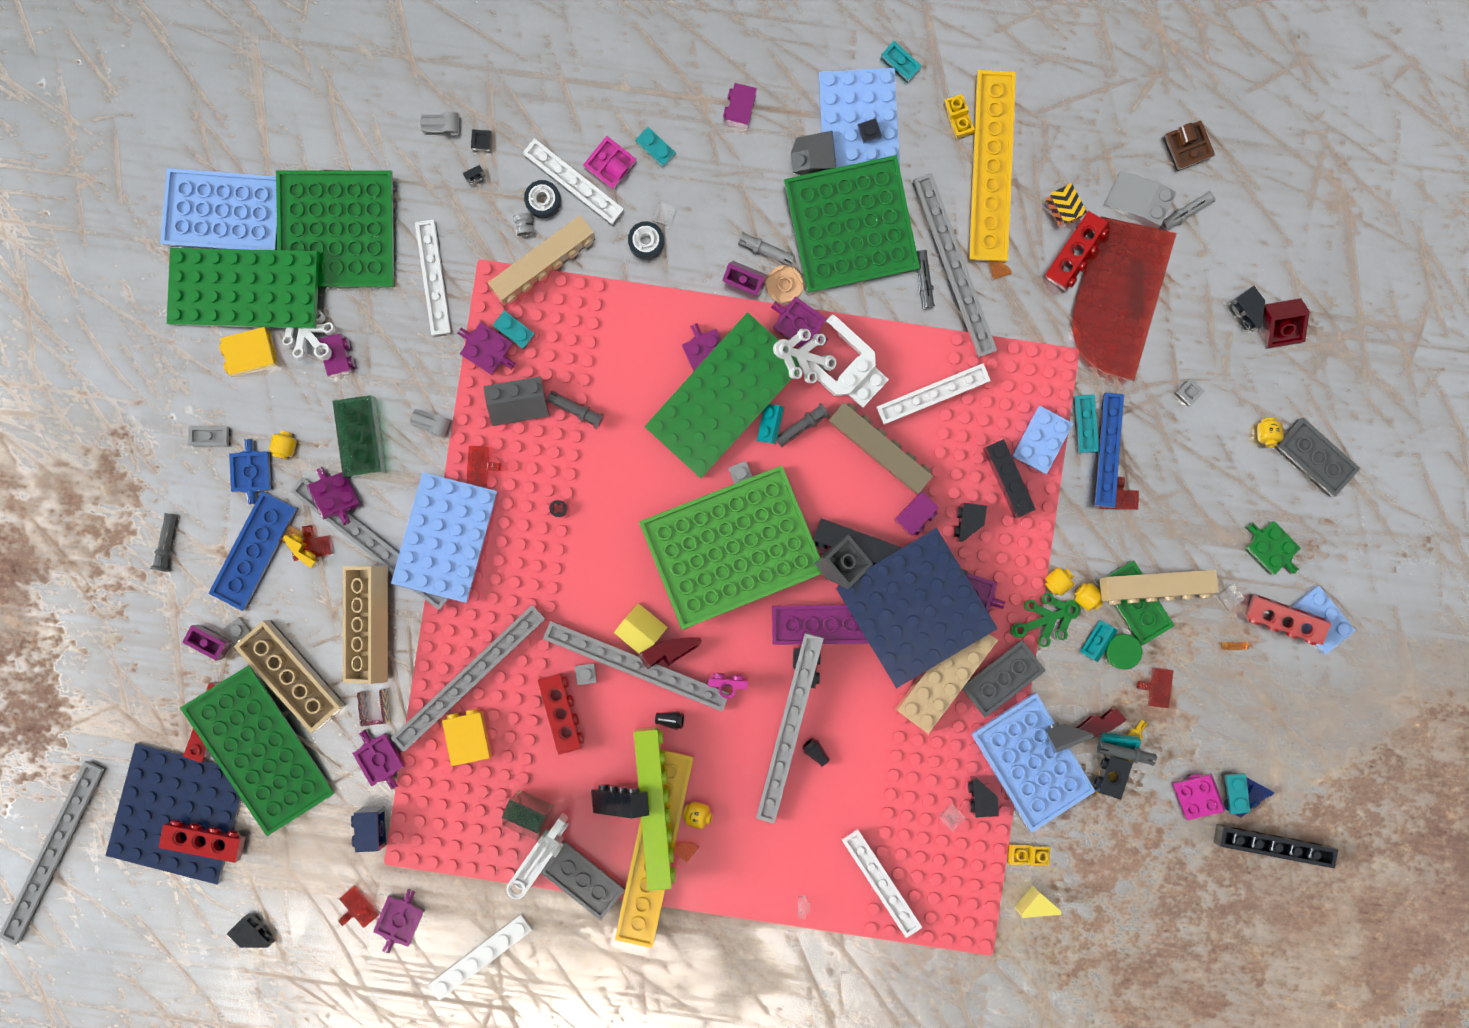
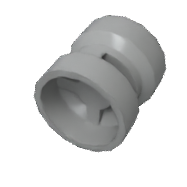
(524, 224)

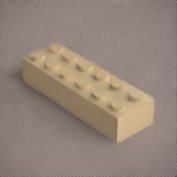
(365, 624)
(289, 676)
(941, 684)

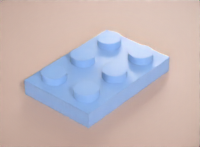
(1042, 440)
(1320, 604)

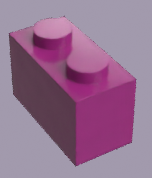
(740, 106)
(744, 278)
(340, 361)
(916, 514)
(207, 642)

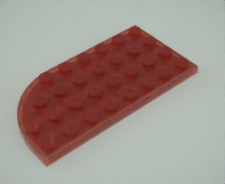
(1121, 296)

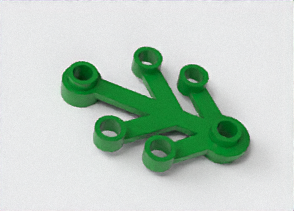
(1049, 618)

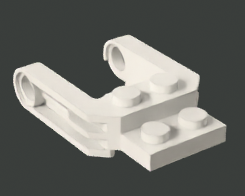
(861, 377)
(545, 848)

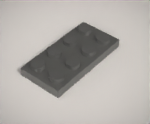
(1318, 457)
(1003, 678)
(583, 881)

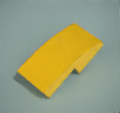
(958, 116)
(296, 545)
(1029, 855)

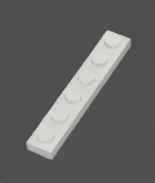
(573, 181)
(433, 277)
(933, 394)
(881, 883)
(480, 957)

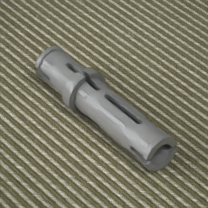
(1205, 200)
(766, 249)

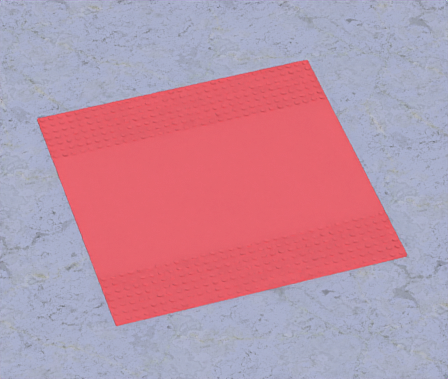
(624, 357)

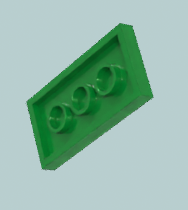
(1144, 618)

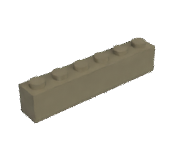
(880, 448)

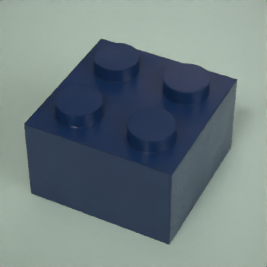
(369, 829)

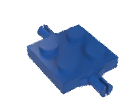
(250, 471)

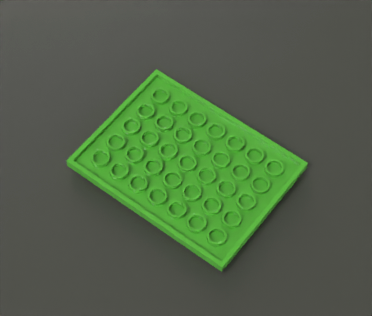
(731, 547)

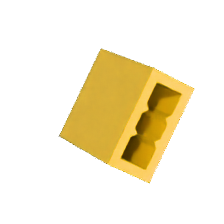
(248, 352)
(466, 737)

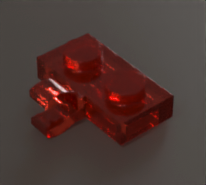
(478, 465)
(1125, 498)
(319, 546)
(1159, 687)
(357, 907)

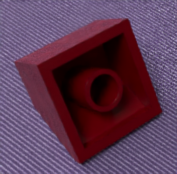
(1285, 322)

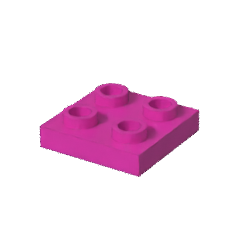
(609, 162)
(719, 680)
(1199, 796)

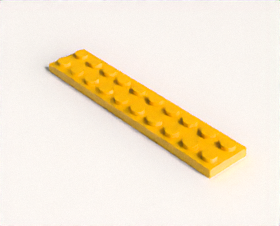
(992, 165)
(642, 907)

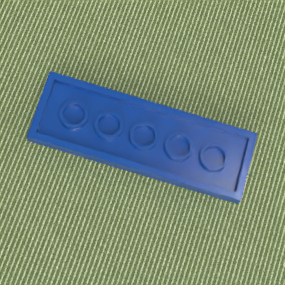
(252, 551)

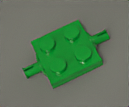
(1273, 547)

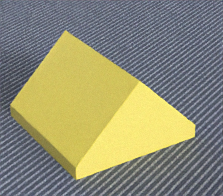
(640, 629)
(1036, 905)

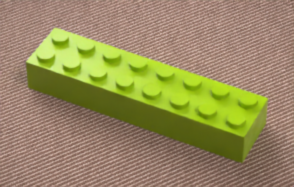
(655, 826)

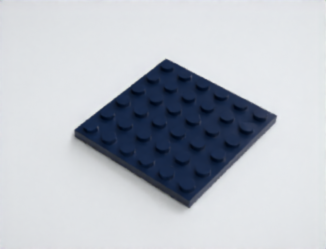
(917, 608)
(168, 788)

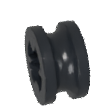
(558, 514)

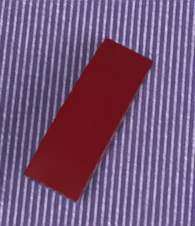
(668, 651)
(1102, 724)

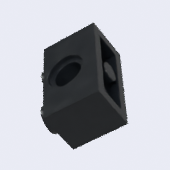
(1115, 787)

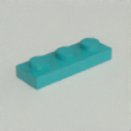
(1086, 423)

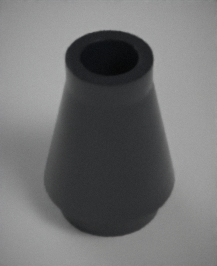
(672, 720)
(815, 751)

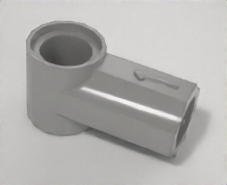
(446, 123)
(433, 423)

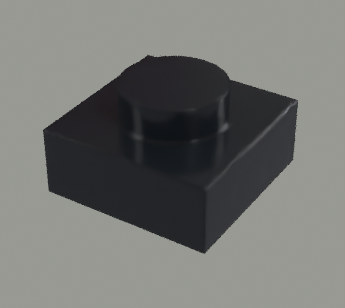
(869, 131)
(481, 140)
(474, 175)

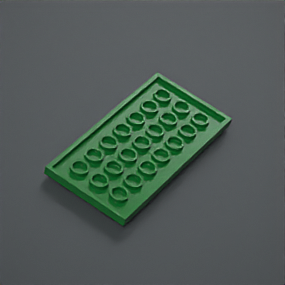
(243, 288)
(722, 396)
(257, 750)

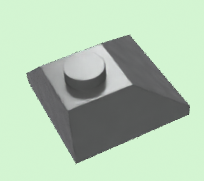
(813, 153)
(844, 563)
(1065, 736)

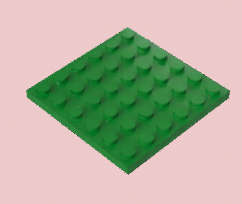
(343, 218)
(852, 223)

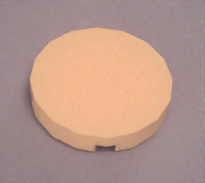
(784, 284)

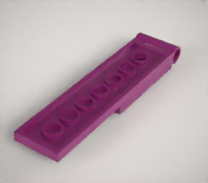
(828, 621)

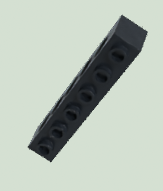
(1275, 846)

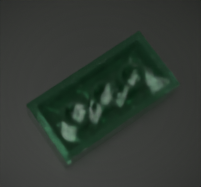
(359, 436)

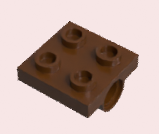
(1189, 144)

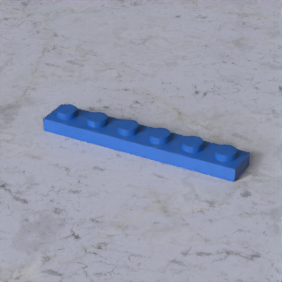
(1109, 450)

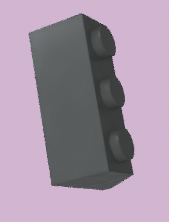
(516, 401)

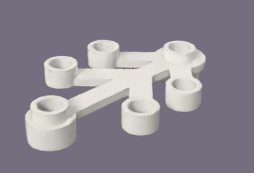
(319, 347)
(802, 355)

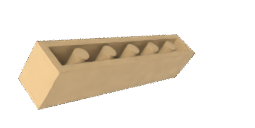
(542, 260)
(1159, 586)

